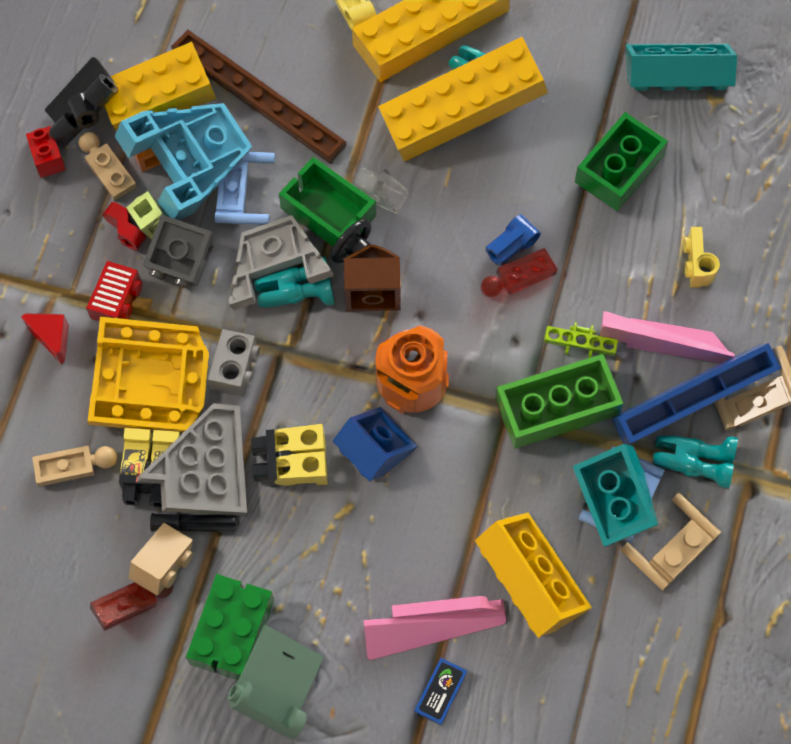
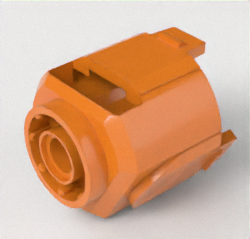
(423, 375)

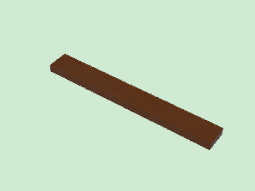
(265, 100)

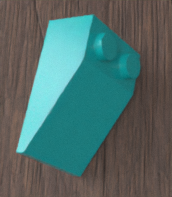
(616, 494)

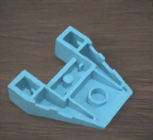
(194, 148)

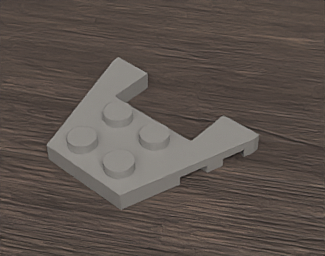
(270, 250)

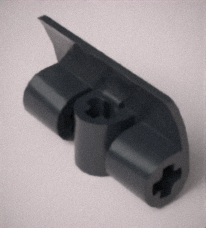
(80, 102)

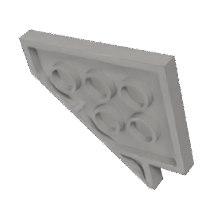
(203, 466)

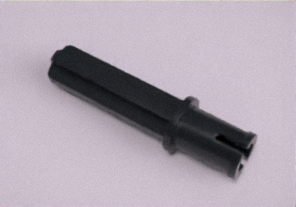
(194, 523)

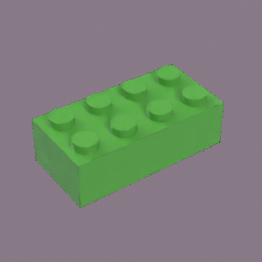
(558, 401)

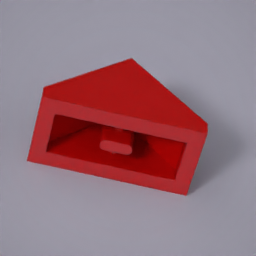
(50, 331)

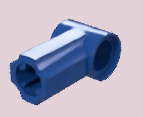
(518, 235)

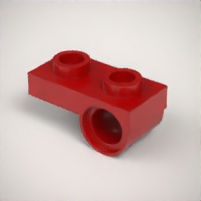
(45, 152)

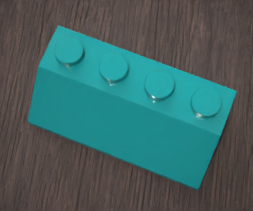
(680, 66)

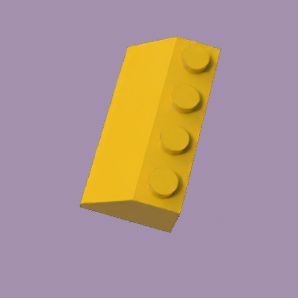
(532, 574)

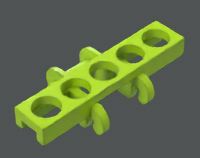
(581, 331)

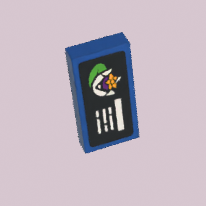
(440, 691)

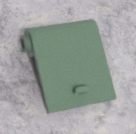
(274, 684)

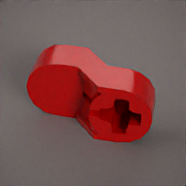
(127, 233)

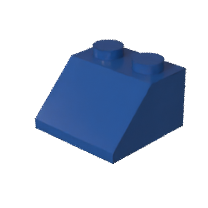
(373, 443)

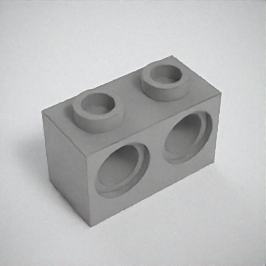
(228, 362)

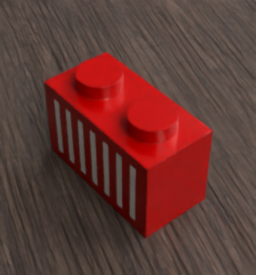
(114, 292)

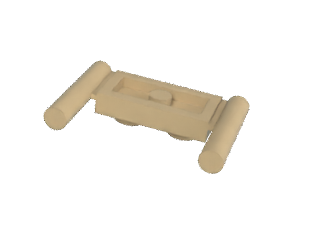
(759, 400)
(680, 550)

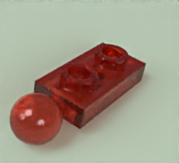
(520, 274)
(125, 604)

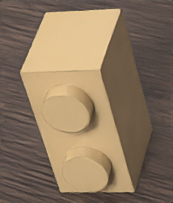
(161, 559)

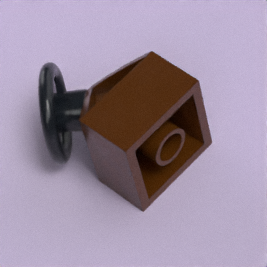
(369, 271)

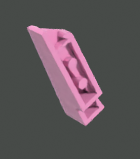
(664, 338)
(430, 623)

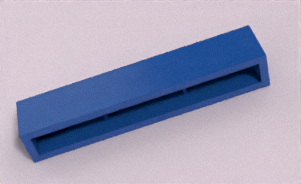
(695, 393)

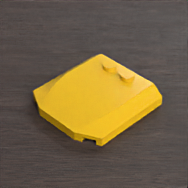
(148, 375)

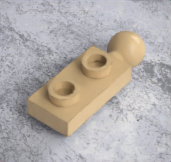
(106, 166)
(71, 464)

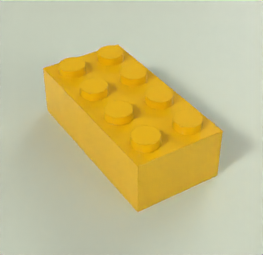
(160, 84)

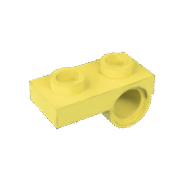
(356, 11)
(697, 258)

